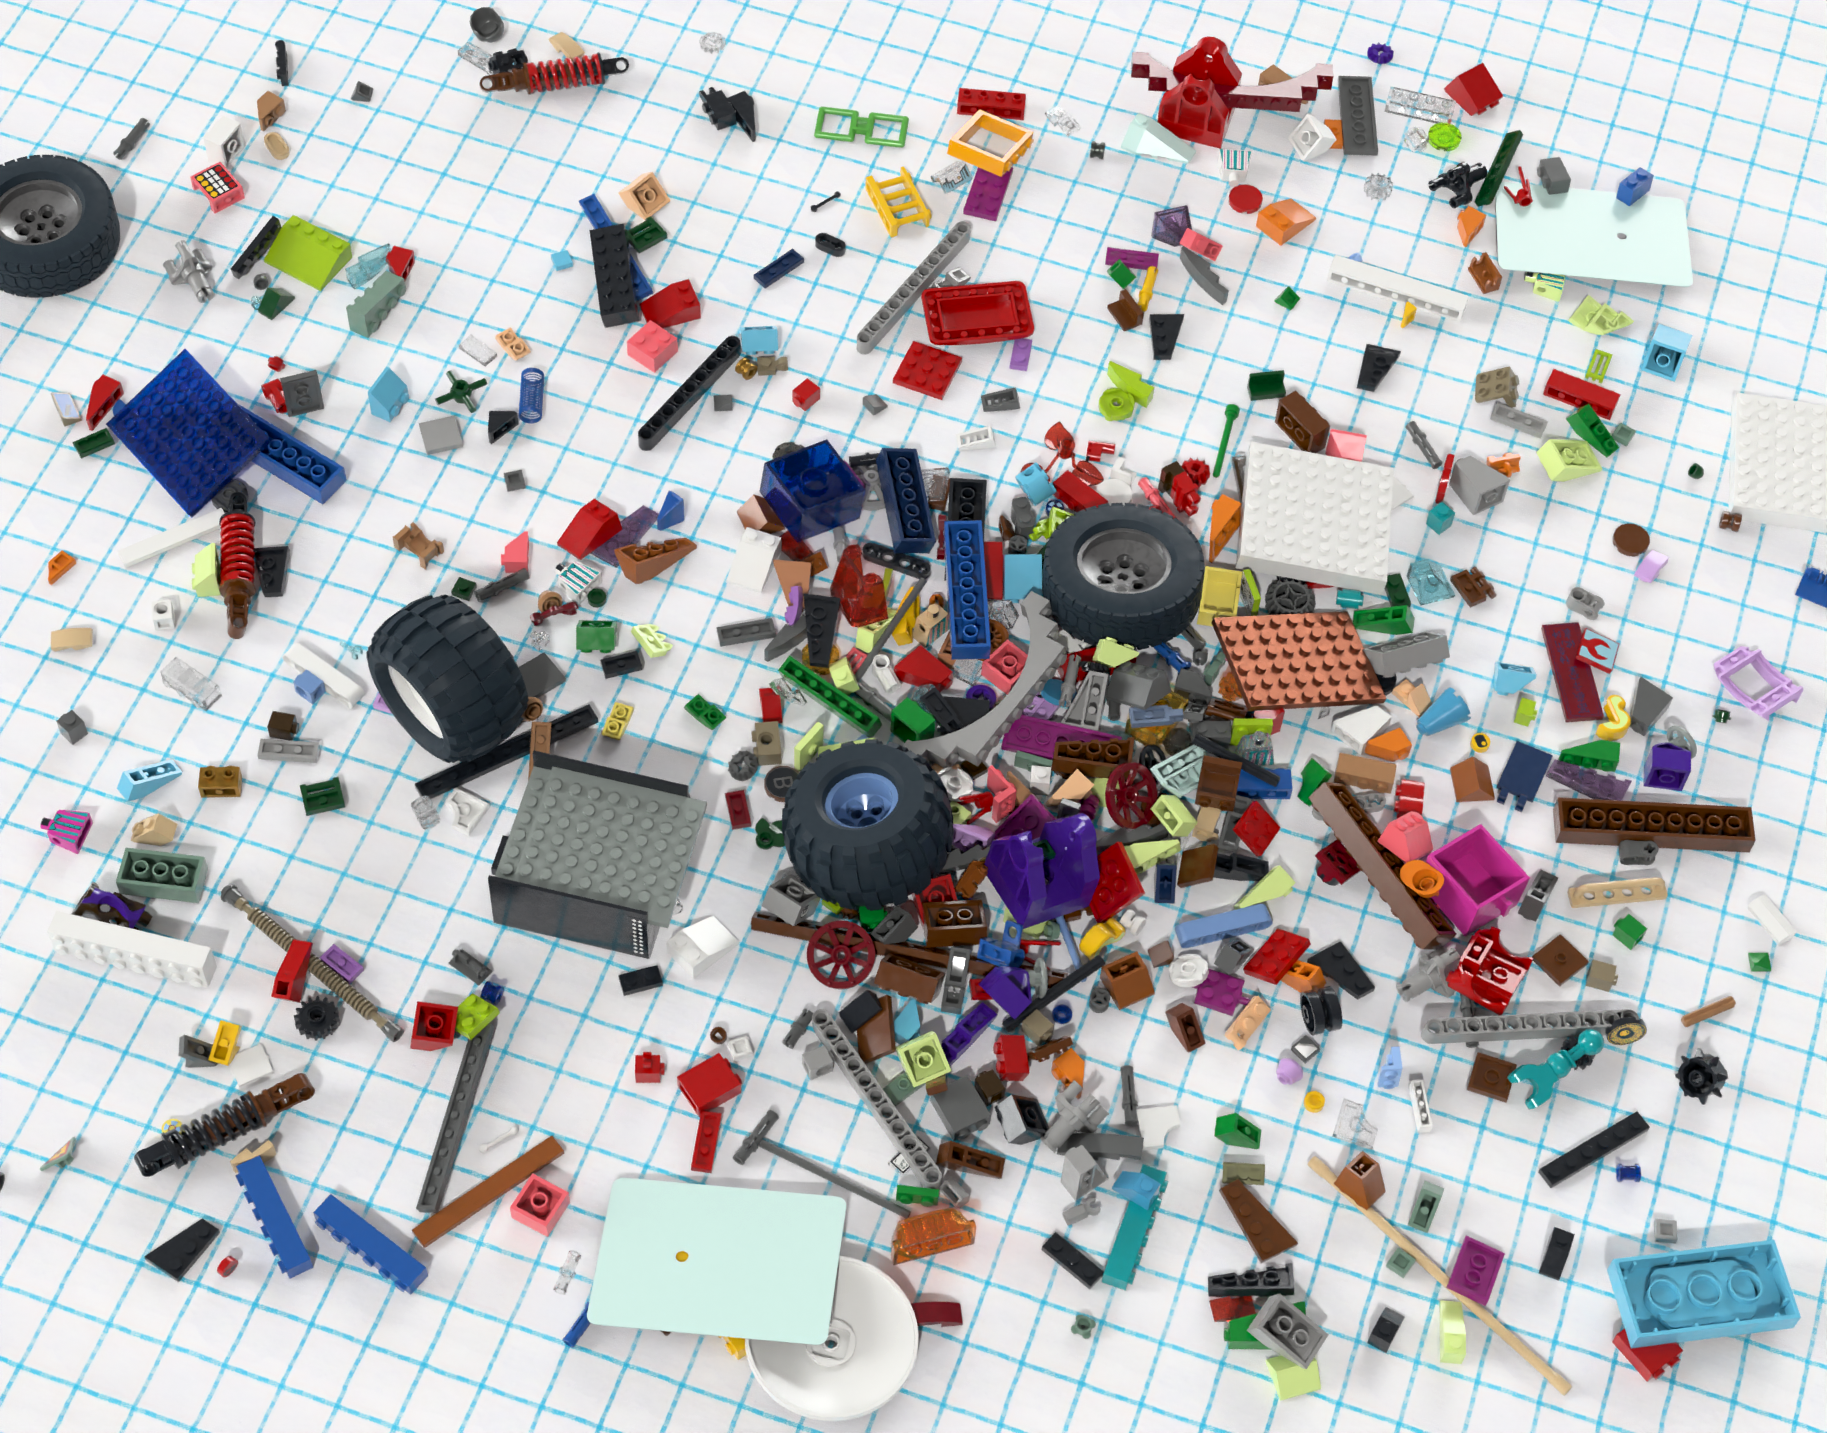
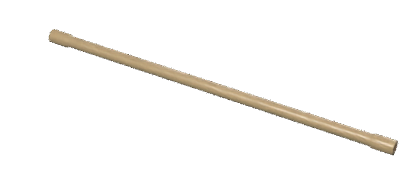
(1554, 1378)

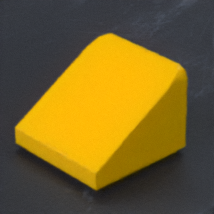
(1409, 314)

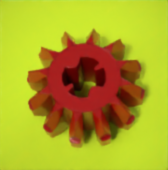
(1197, 471)

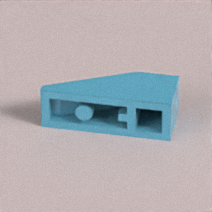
(146, 779)

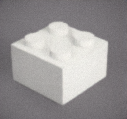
(224, 141)

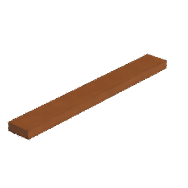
(487, 1191)

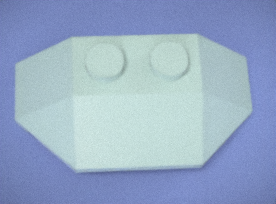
(1180, 772)

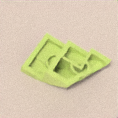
(1598, 318)

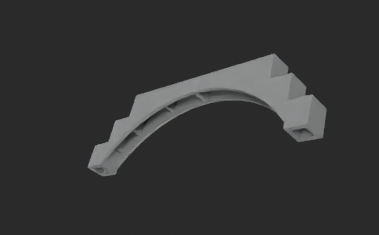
(979, 738)

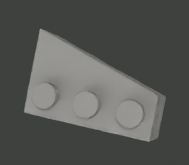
(1081, 1172)

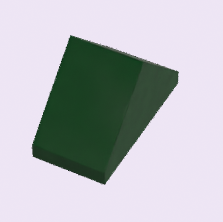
(274, 302)

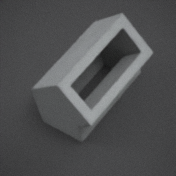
(957, 1189)

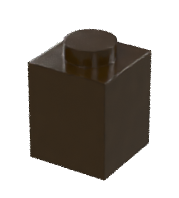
(282, 726)
(989, 1087)

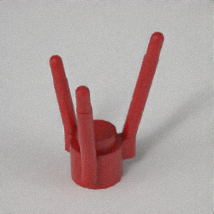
(1523, 195)
(981, 800)
(1025, 945)

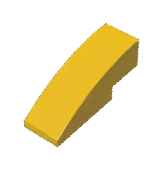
(904, 631)

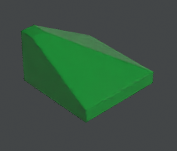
(1287, 298)
(1759, 962)

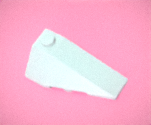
(1153, 139)

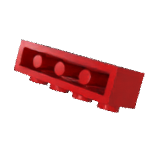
(998, 103)

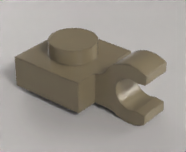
(769, 366)

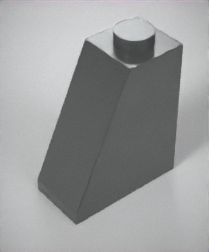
(1647, 706)

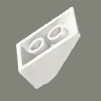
(754, 559)
(701, 945)

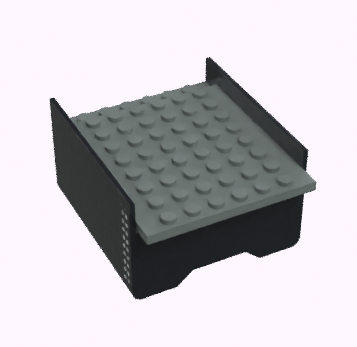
(595, 855)

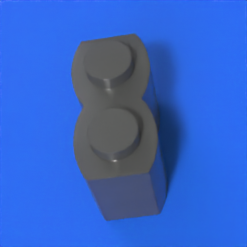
(1022, 517)

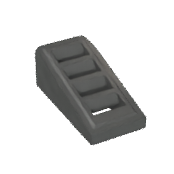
(1001, 406)

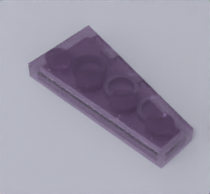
(633, 530)
(1588, 782)

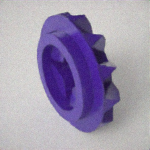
(1385, 57)
(988, 694)

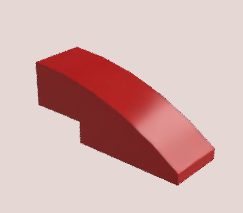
(994, 569)

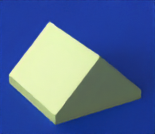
(1291, 1379)

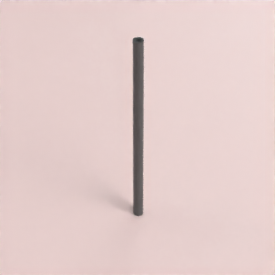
(890, 628)
(835, 1179)

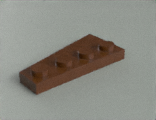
(1260, 1228)

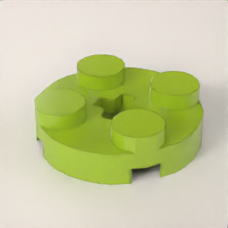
(1116, 412)

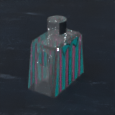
(1256, 748)

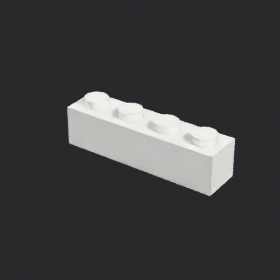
(1420, 1106)

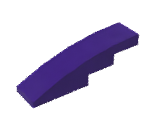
(967, 1032)

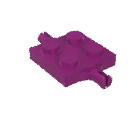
(1220, 992)

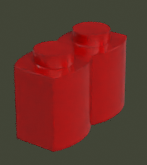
(1410, 797)

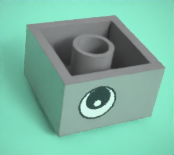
(790, 900)

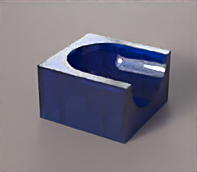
(812, 490)

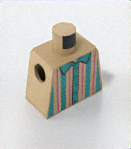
(931, 625)

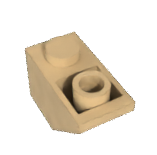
(154, 830)

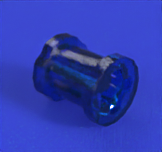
(1628, 1172)

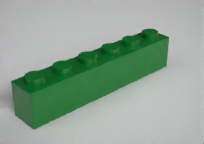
(830, 697)

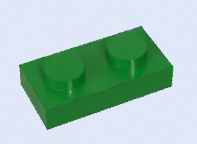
(924, 1196)

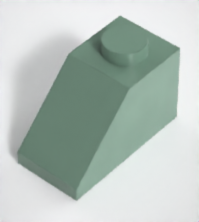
(1426, 1206)

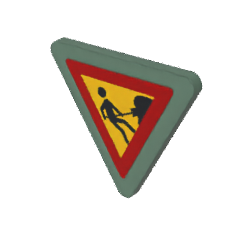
(62, 1156)

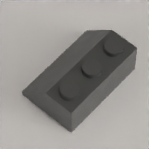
(1137, 685)

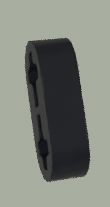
(830, 244)

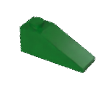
(1385, 620)

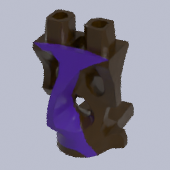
(122, 910)

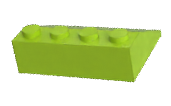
(308, 253)

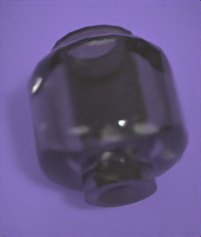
(1176, 741)

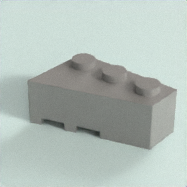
(1089, 702)

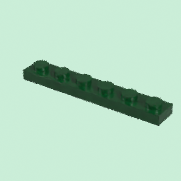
(1498, 168)

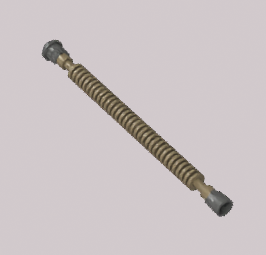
(316, 966)

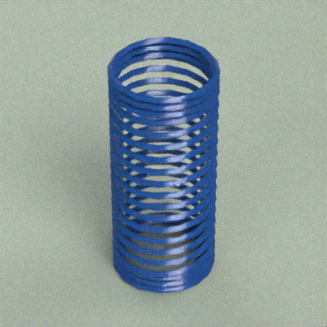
(531, 405)

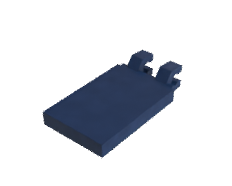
(1523, 774)

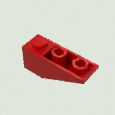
(292, 972)

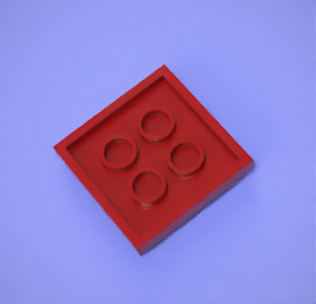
(927, 370)
(1117, 883)

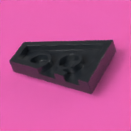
(1375, 366)
(1343, 969)

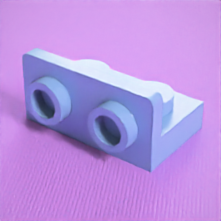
(1391, 1072)

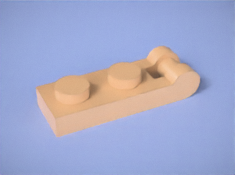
(1247, 1022)

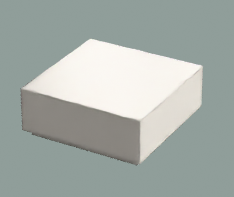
(740, 1048)

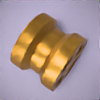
(746, 368)

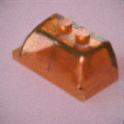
(931, 1235)

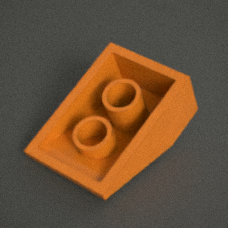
(1283, 220)
(1224, 524)

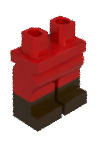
(1180, 488)

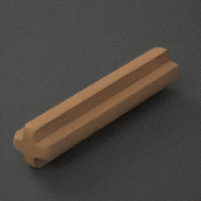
(1708, 1011)

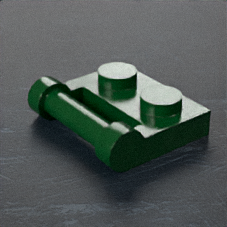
(647, 237)
(323, 800)

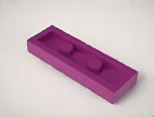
(1132, 258)

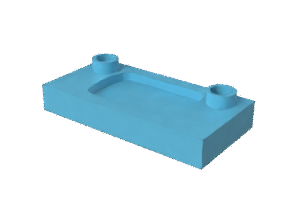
(1703, 1293)

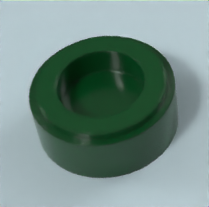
(596, 598)

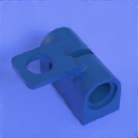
(1004, 951)

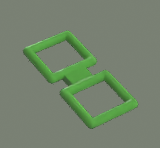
(861, 126)

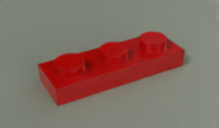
(706, 1141)

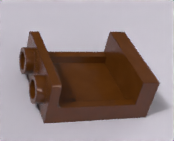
(1218, 783)

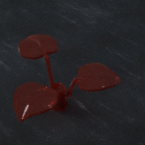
(1060, 439)

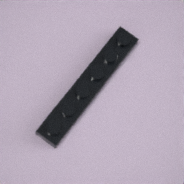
(1593, 1149)

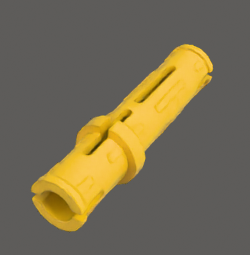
(1146, 292)

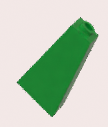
(1238, 1336)

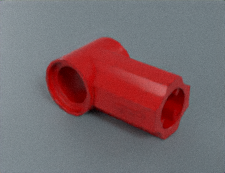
(273, 392)

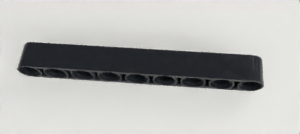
(689, 393)

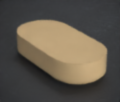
(276, 146)

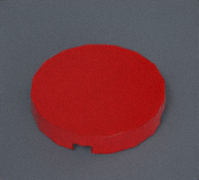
(1245, 199)

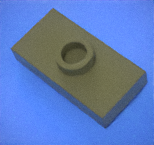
(1244, 1172)

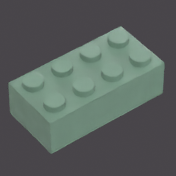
(162, 875)

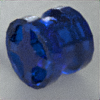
(492, 992)

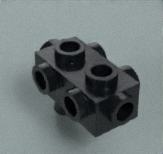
(504, 62)

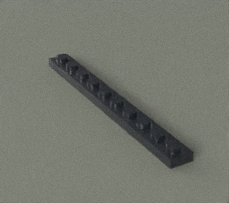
(503, 754)

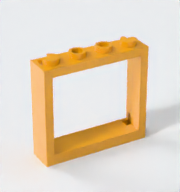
(960, 149)

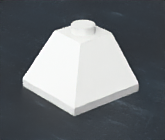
(1311, 138)

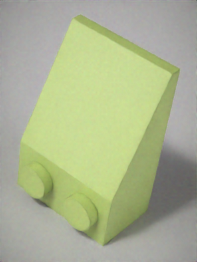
(1568, 459)

